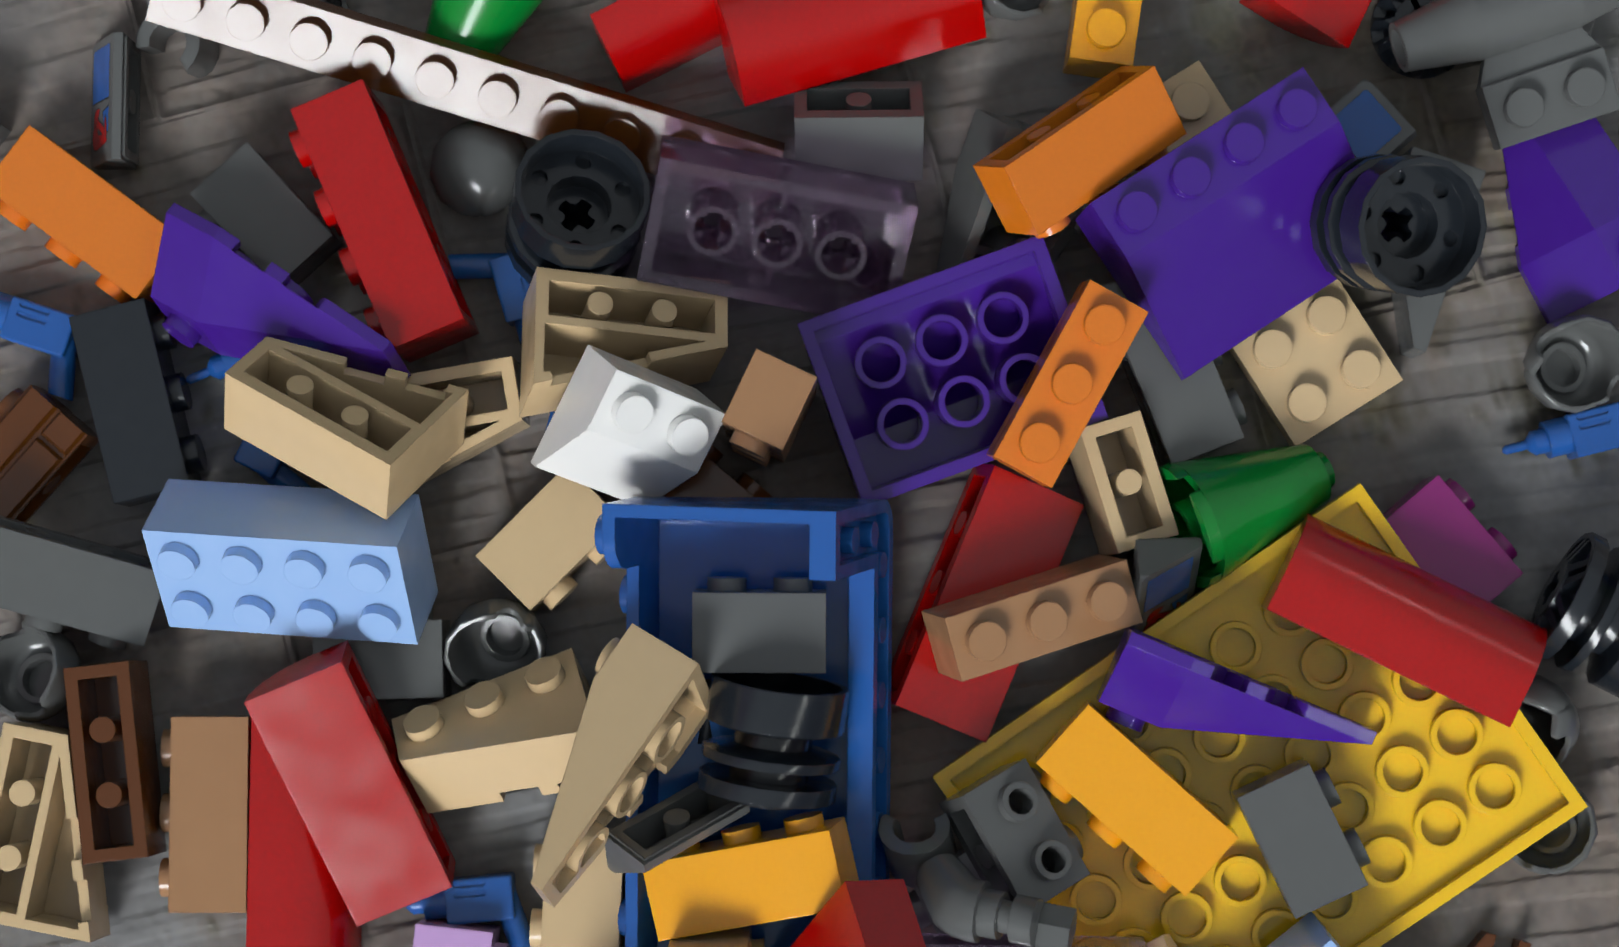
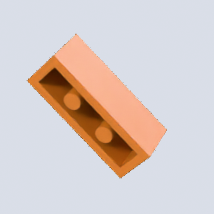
(1080, 151)
(81, 214)
(1067, 383)

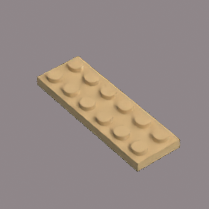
(1318, 355)

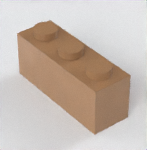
(768, 408)
(1032, 617)
(206, 813)

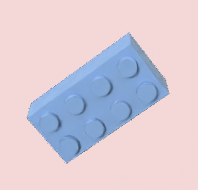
(289, 562)

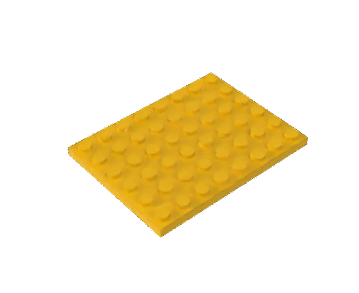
(1431, 798)

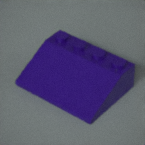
(1222, 224)
(934, 366)

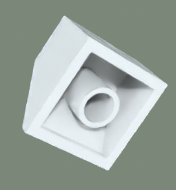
(627, 429)

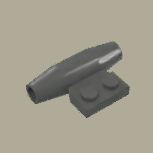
(1533, 54)

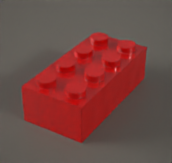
(383, 220)

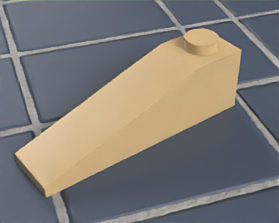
(635, 719)

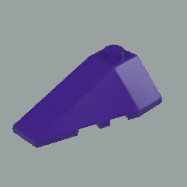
(1566, 216)
(231, 304)
(1187, 692)

